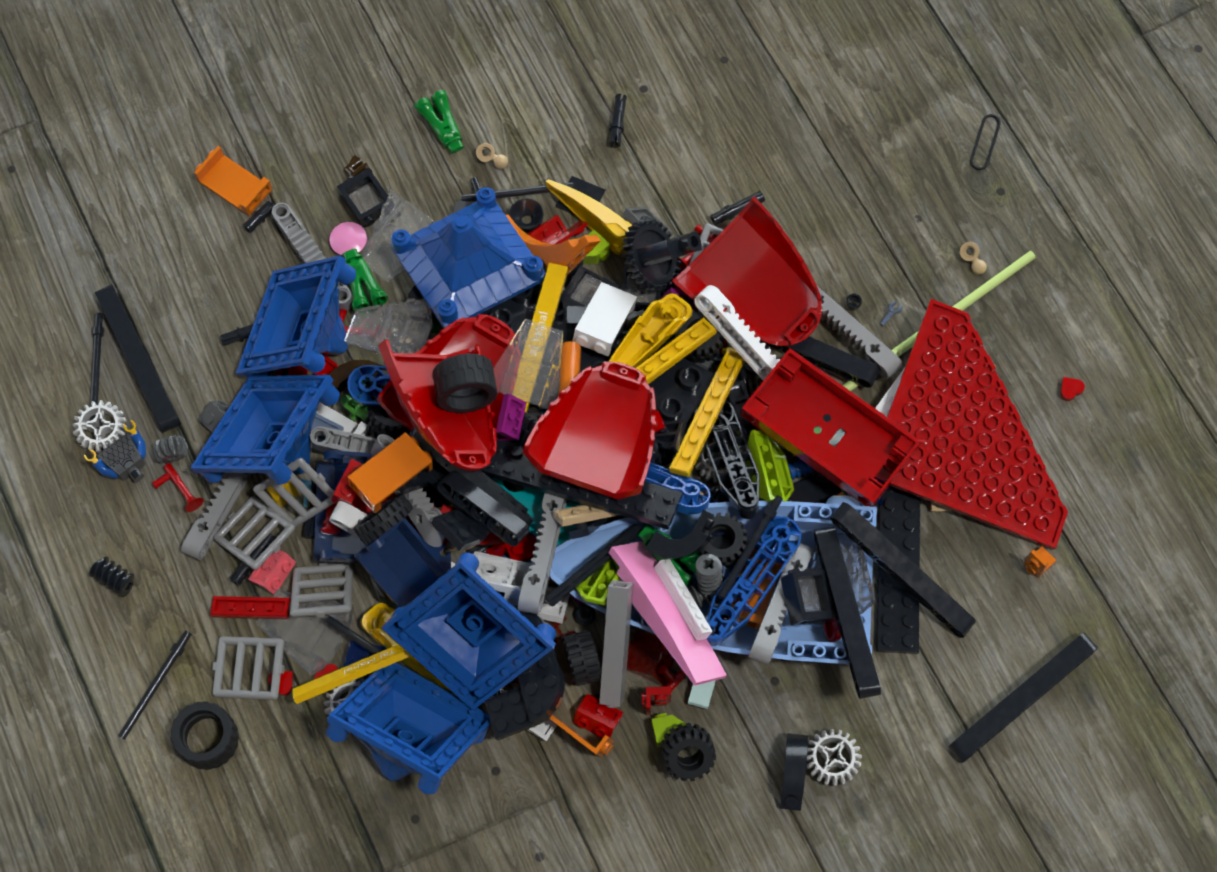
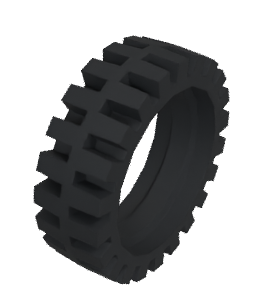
(378, 523)

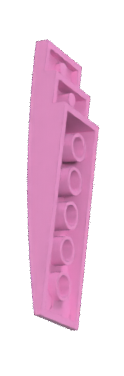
(663, 616)

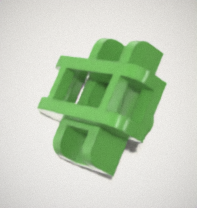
(355, 408)

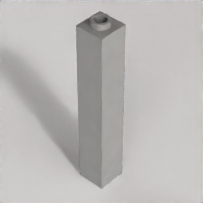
(616, 643)

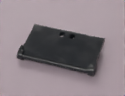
(814, 489)

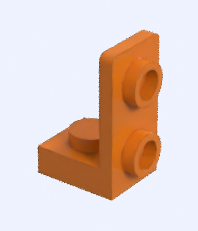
(1039, 561)

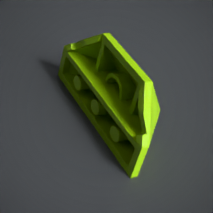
(771, 466)
(595, 587)

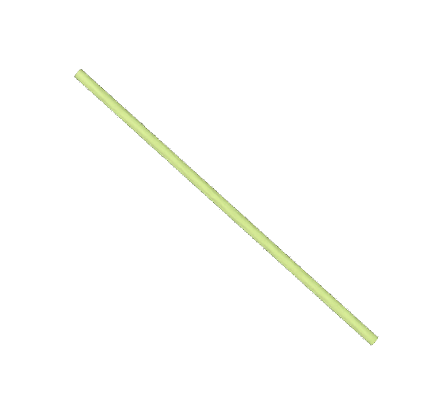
(966, 302)

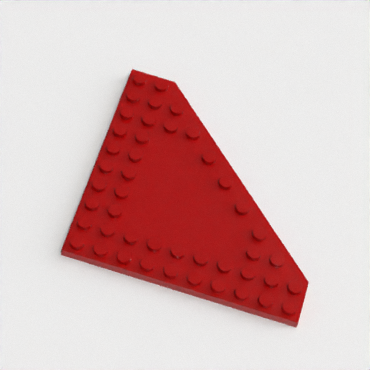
(970, 434)

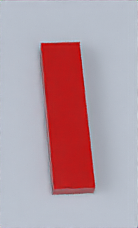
(250, 607)

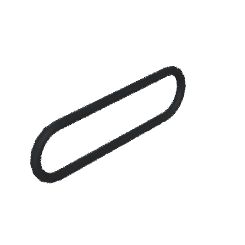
(993, 143)

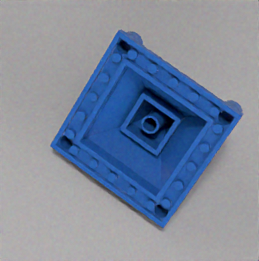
(468, 260)
(298, 319)
(266, 427)
(469, 634)
(409, 725)

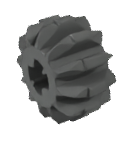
(170, 449)

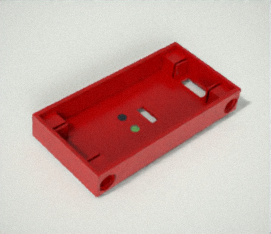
(806, 409)

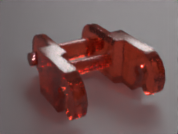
(555, 626)

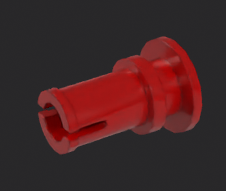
(330, 528)

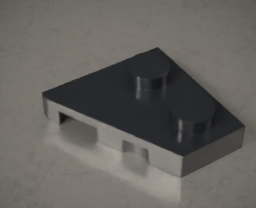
(671, 436)

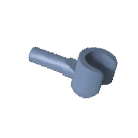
(891, 312)

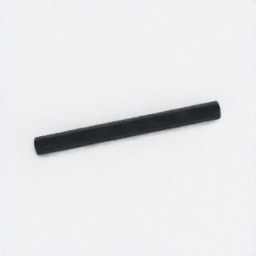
(591, 566)

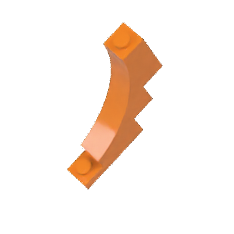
(567, 253)

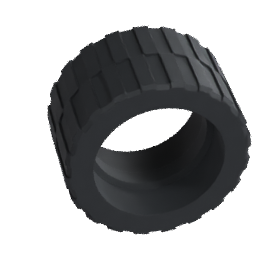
(464, 383)
(188, 718)

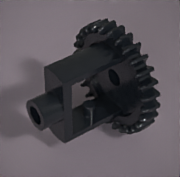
(654, 254)

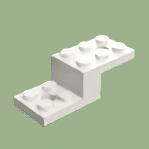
(509, 577)

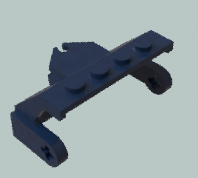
(343, 545)
(403, 563)

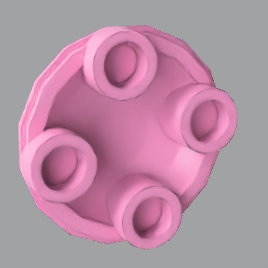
(347, 237)

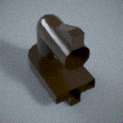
(354, 164)

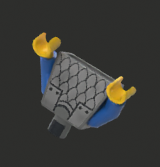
(122, 457)

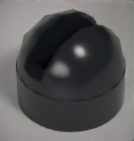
(856, 298)

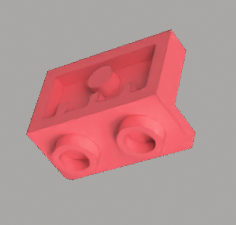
(273, 572)

